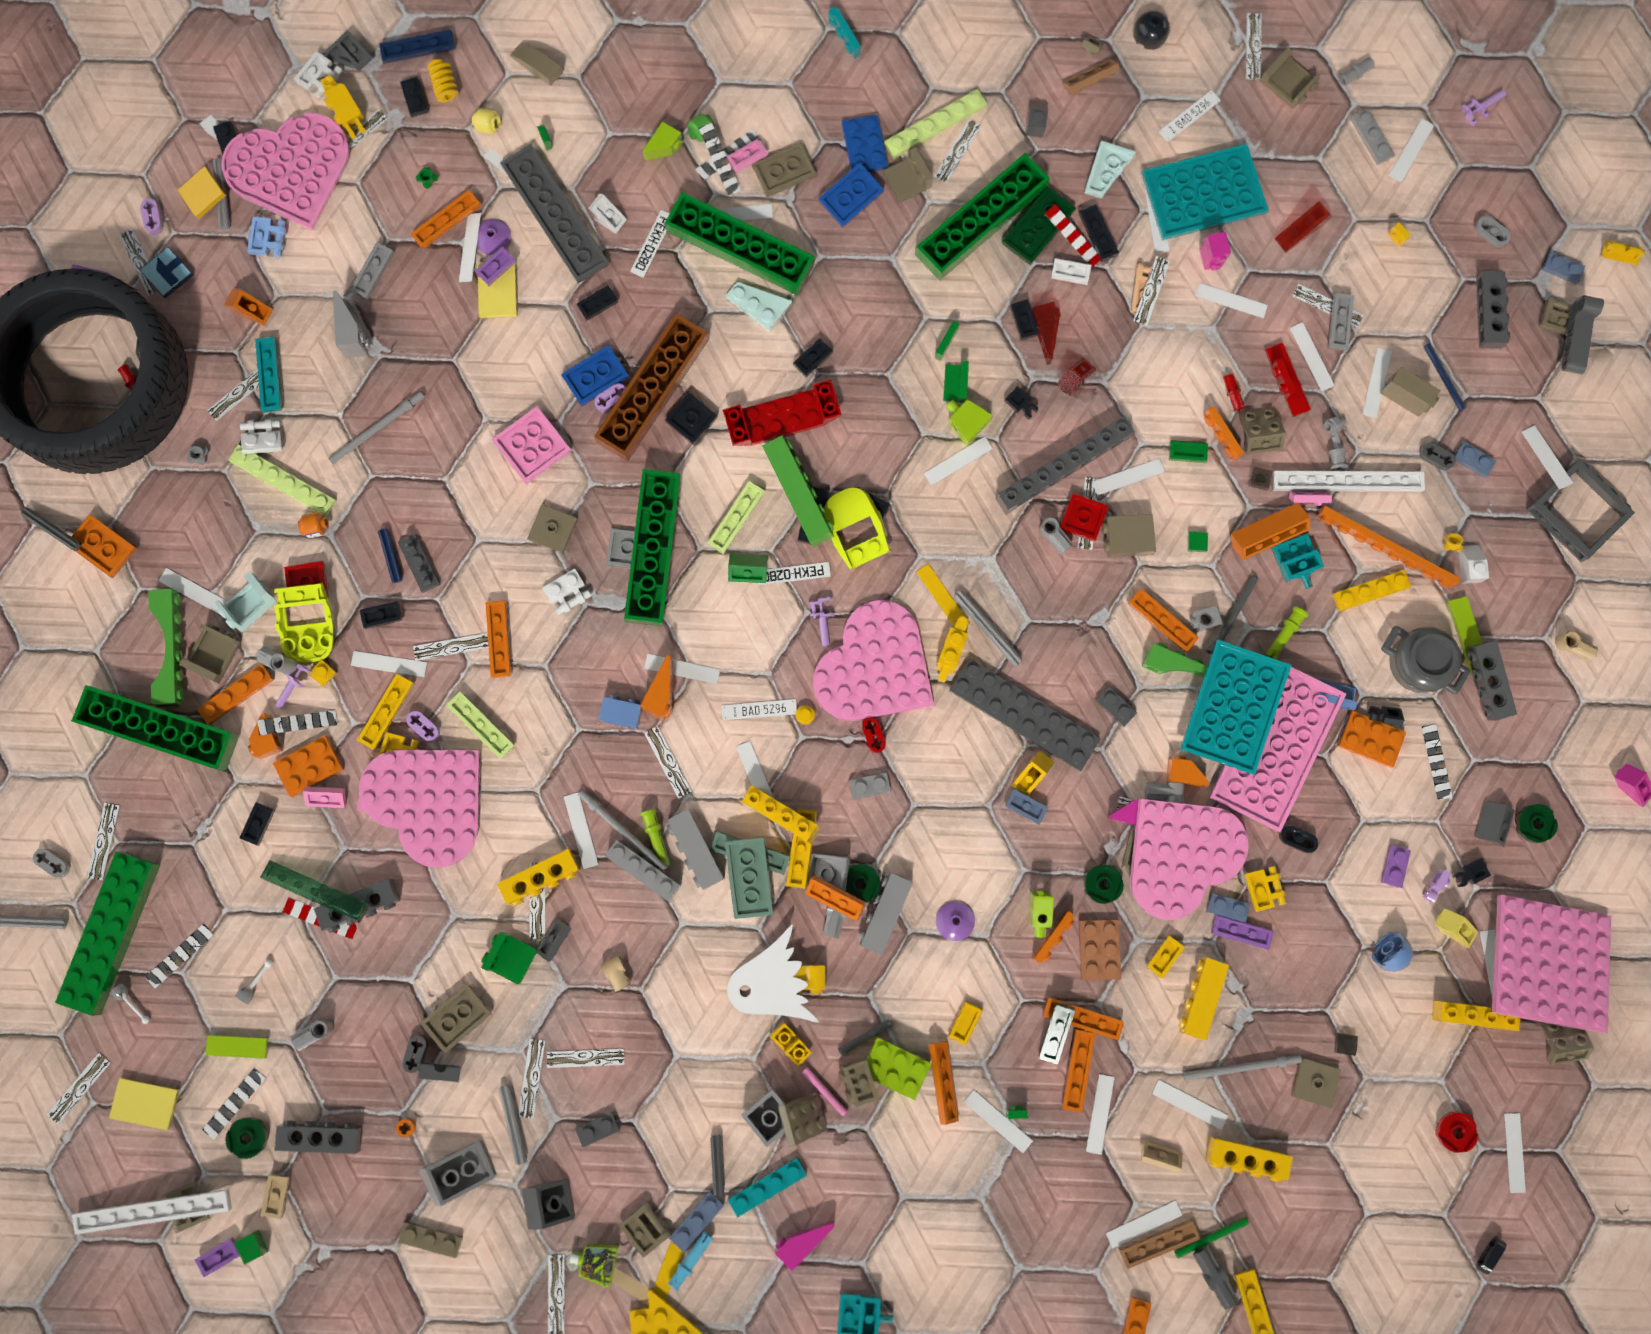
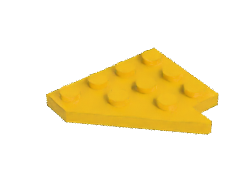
(660, 1318)

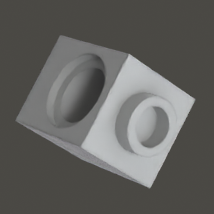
(1213, 616)

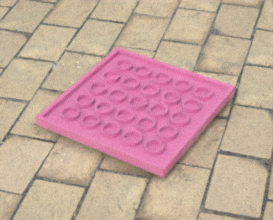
(1552, 964)

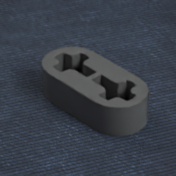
(1437, 456)
(410, 1052)

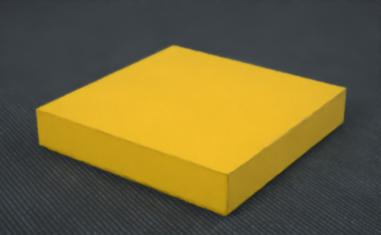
(201, 192)

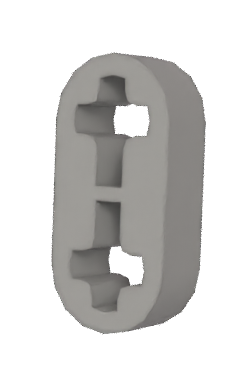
(53, 859)

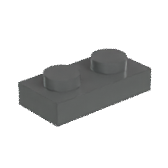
(1116, 706)
(553, 940)
(597, 1129)

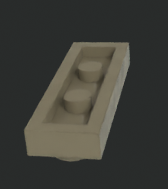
(430, 1239)

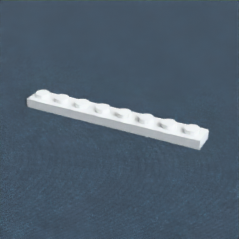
(1348, 481)
(152, 1211)

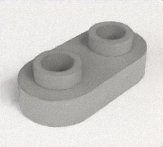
(1493, 230)

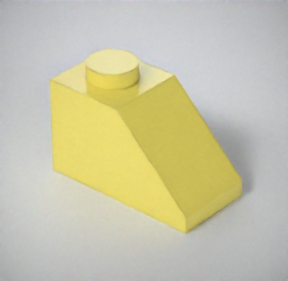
(1456, 927)

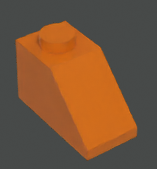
(248, 306)
(263, 745)
(1185, 772)

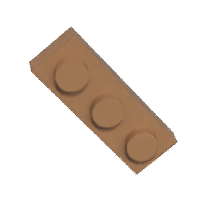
(1091, 76)

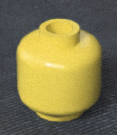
(486, 121)

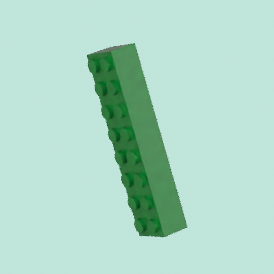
(982, 216)
(739, 243)
(652, 547)
(155, 728)
(107, 934)

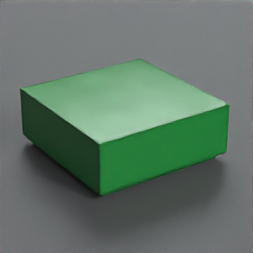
(545, 137)
(1197, 541)

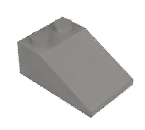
(348, 333)
(457, 1174)

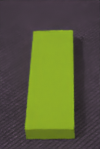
(236, 1046)

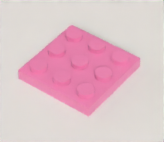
(531, 445)

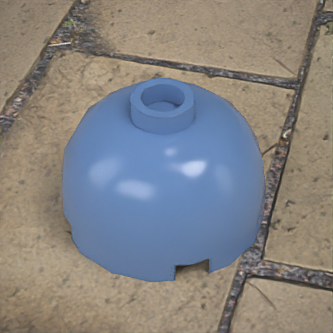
(1393, 952)

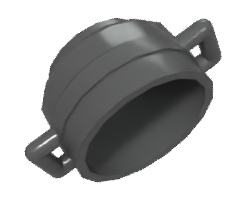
(1425, 660)

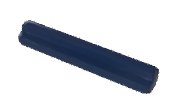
(390, 555)

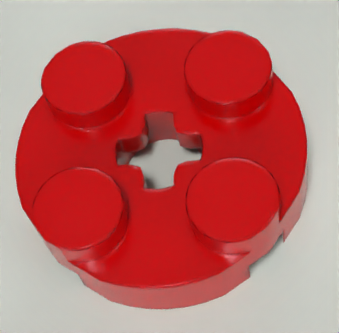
(1453, 1121)

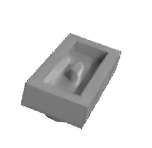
(869, 786)

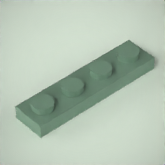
(776, 860)

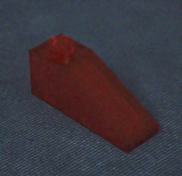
(1303, 226)
(1047, 322)

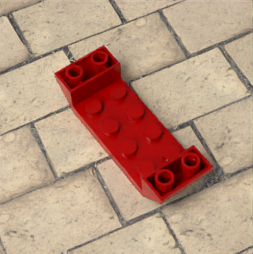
(783, 416)

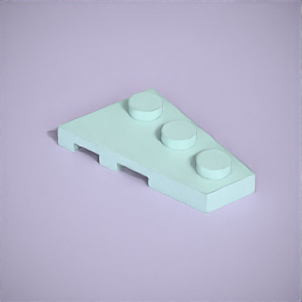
(1107, 167)
(758, 304)

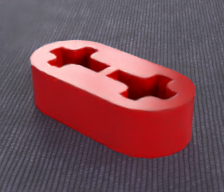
(869, 737)

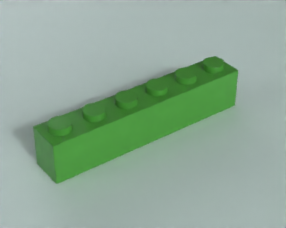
(796, 488)

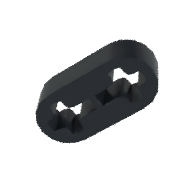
(1491, 1255)

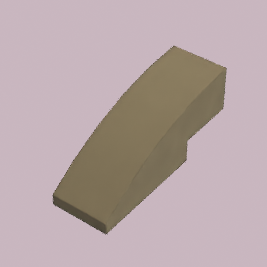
(537, 63)

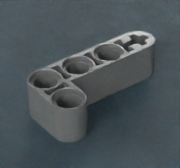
(1580, 333)

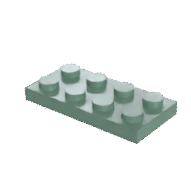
(749, 877)

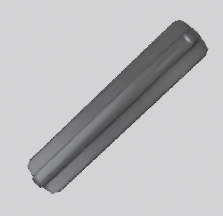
(717, 1165)

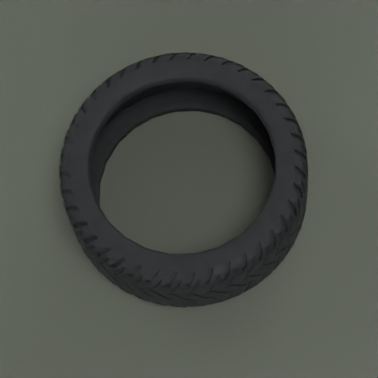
(144, 418)

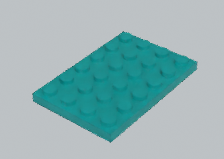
(1204, 192)
(1235, 707)

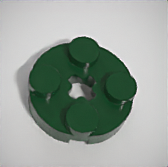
(1546, 819)
(870, 879)
(1092, 886)
(258, 1137)

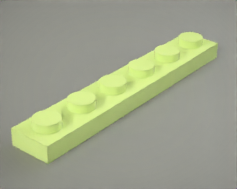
(935, 124)
(282, 481)

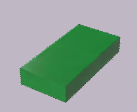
(948, 338)
(1188, 451)

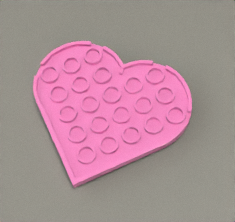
(289, 168)
(876, 668)
(429, 800)
(1180, 853)

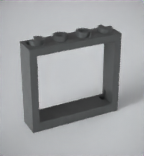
(1561, 532)

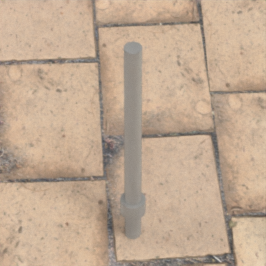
(407, 405)
(595, 805)
(1279, 1061)

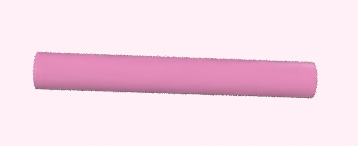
(824, 1091)

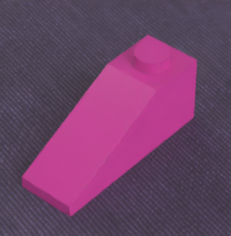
(800, 1244)

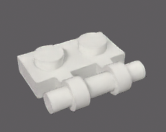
(313, 72)
(262, 441)
(562, 588)

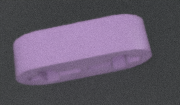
(147, 217)
(608, 394)
(420, 729)

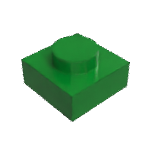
(1016, 1112)

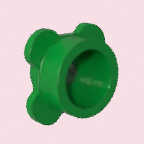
(426, 172)

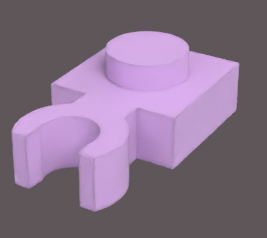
(1439, 882)

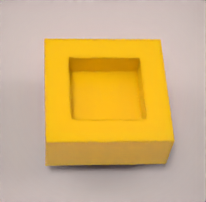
(1399, 234)
(322, 673)

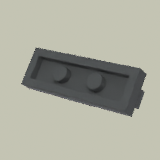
(418, 563)

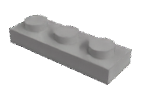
(1372, 137)
(372, 271)
(1341, 321)

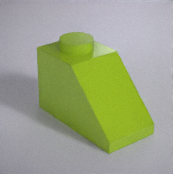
(663, 143)

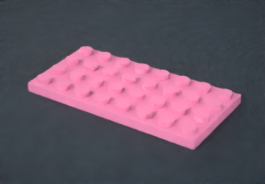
(1287, 757)

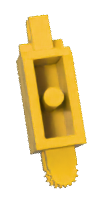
(343, 105)
(952, 649)

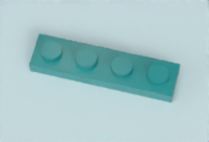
(268, 374)
(767, 1187)

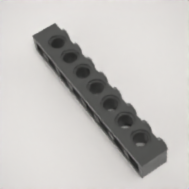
(1065, 465)

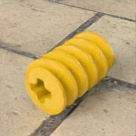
(442, 80)

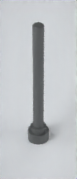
(1234, 613)

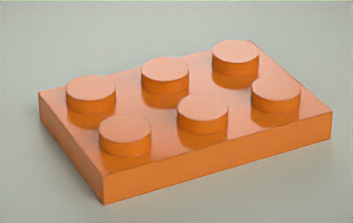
(103, 546)
(1371, 739)
(308, 766)

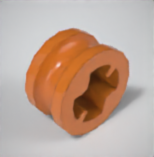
(410, 1132)

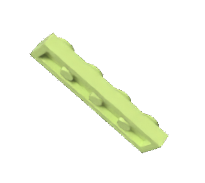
(736, 517)
(480, 725)

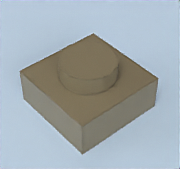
(1092, 45)

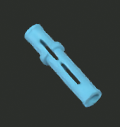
(690, 1261)

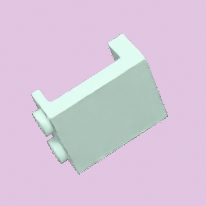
(247, 604)

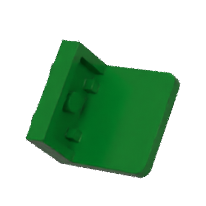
(508, 957)

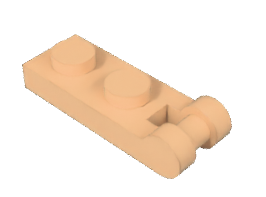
(1140, 283)

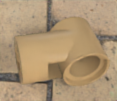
(615, 971)

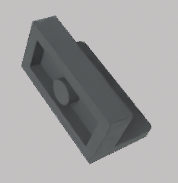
(1495, 823)

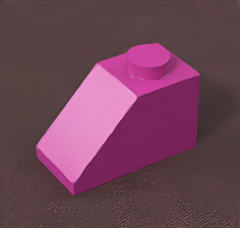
(1634, 783)
(1126, 813)

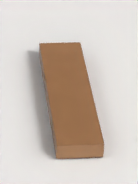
(1159, 1243)

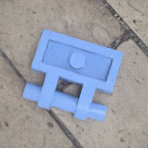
(260, 237)

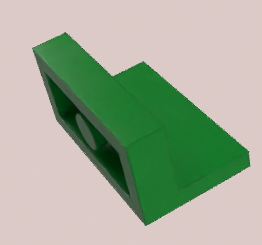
(956, 382)
(747, 568)

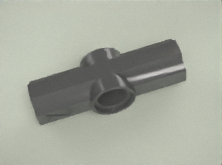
(1215, 1277)

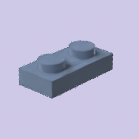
(1563, 268)
(1474, 459)
(1026, 807)
(1228, 907)

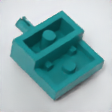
(1298, 559)
(860, 1314)

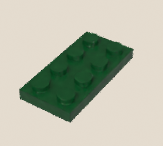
(1035, 229)

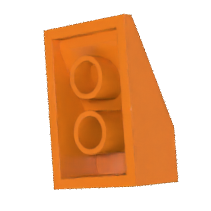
(659, 697)

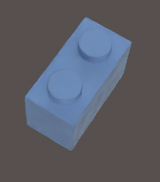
(620, 712)

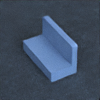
(1348, 702)

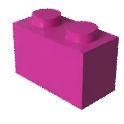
(1215, 251)

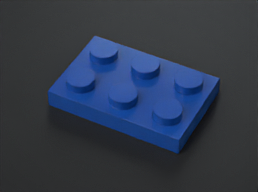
(864, 143)
(851, 195)
(594, 375)

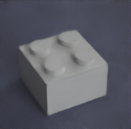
(765, 1117)

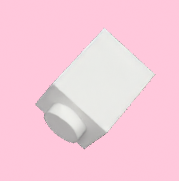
(1473, 565)

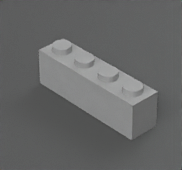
(695, 849)
(643, 870)
(886, 913)

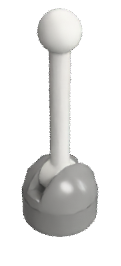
(120, 993)
(246, 994)

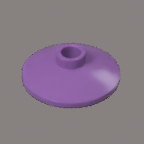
(500, 239)
(947, 928)

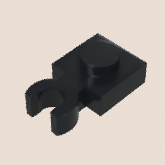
(1019, 400)
(1389, 715)
(1474, 872)

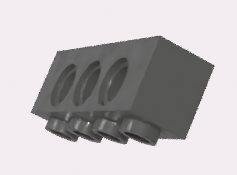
(1487, 335)
(1500, 686)
(388, 898)
(286, 1140)

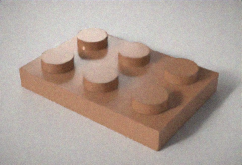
(1099, 950)

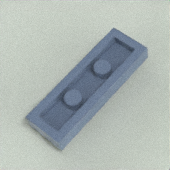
(696, 1221)

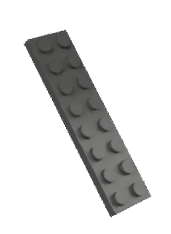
(554, 213)
(1024, 715)

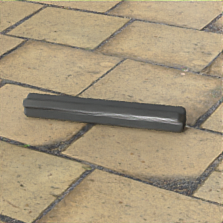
(51, 529)

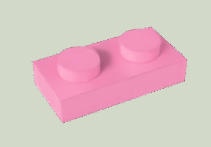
(747, 155)
(1315, 497)
(324, 797)

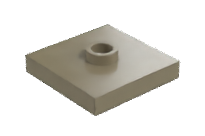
(552, 529)
(1316, 1083)

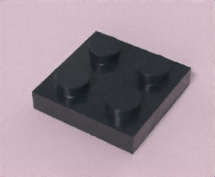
(691, 418)

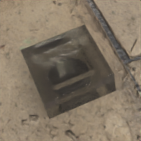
(1260, 478)
(1346, 1044)

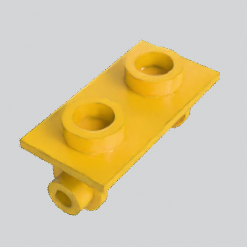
(1622, 252)

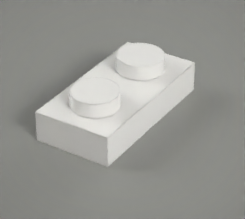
(1071, 271)

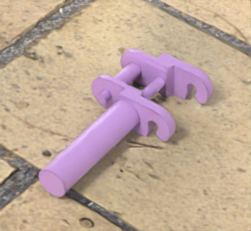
(1481, 107)
(822, 620)
(293, 681)

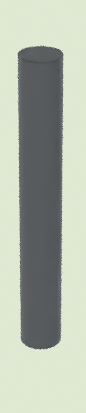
(865, 1037)

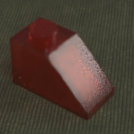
(1076, 376)

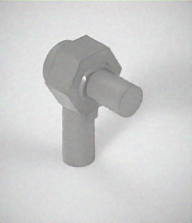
(1333, 427)

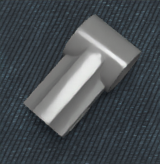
(1057, 538)
(276, 660)
(1166, 792)
(833, 923)
(311, 1034)

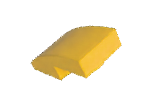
(790, 1044)

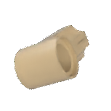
(1577, 646)

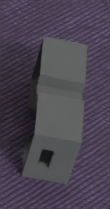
(438, 1072)

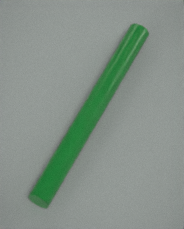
(1211, 1237)

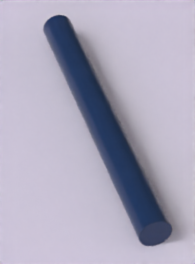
(1444, 377)

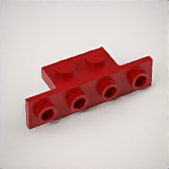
(1287, 379)

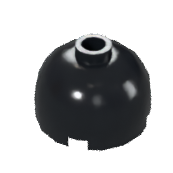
(1151, 29)

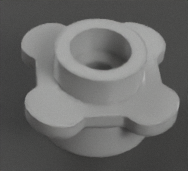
(192, 454)

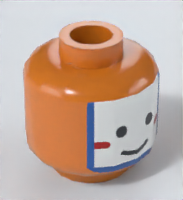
(313, 524)

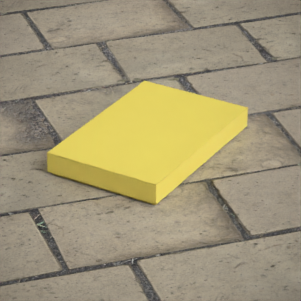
(499, 297)
(144, 1103)

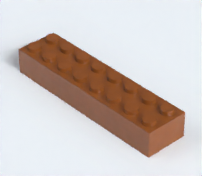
(651, 387)

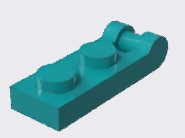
(844, 32)

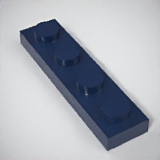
(417, 46)

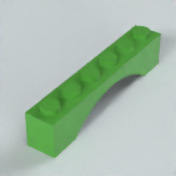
(1162, 660)
(167, 688)

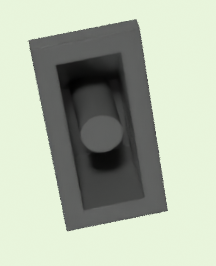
(1036, 119)

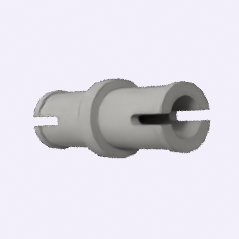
(1356, 71)

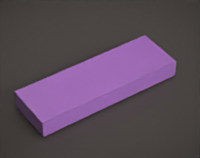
(1242, 932)

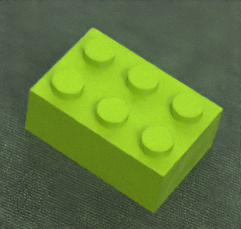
(897, 1068)

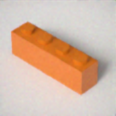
(1270, 531)

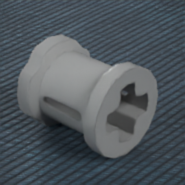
(1338, 459)

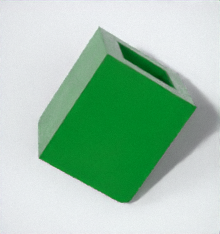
(251, 1247)

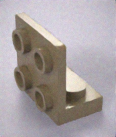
(909, 176)
(1263, 431)
(1566, 1043)
(858, 1083)

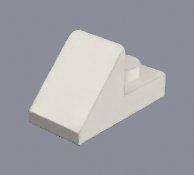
(607, 214)

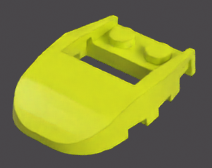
(847, 509)
(306, 641)

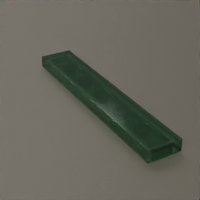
(315, 891)

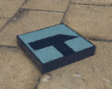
(166, 272)

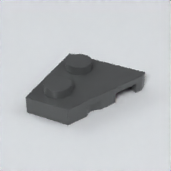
(348, 52)

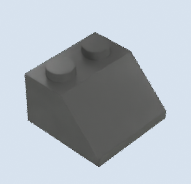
(547, 1204)

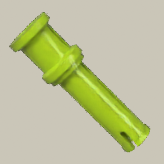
(1290, 626)
(653, 829)

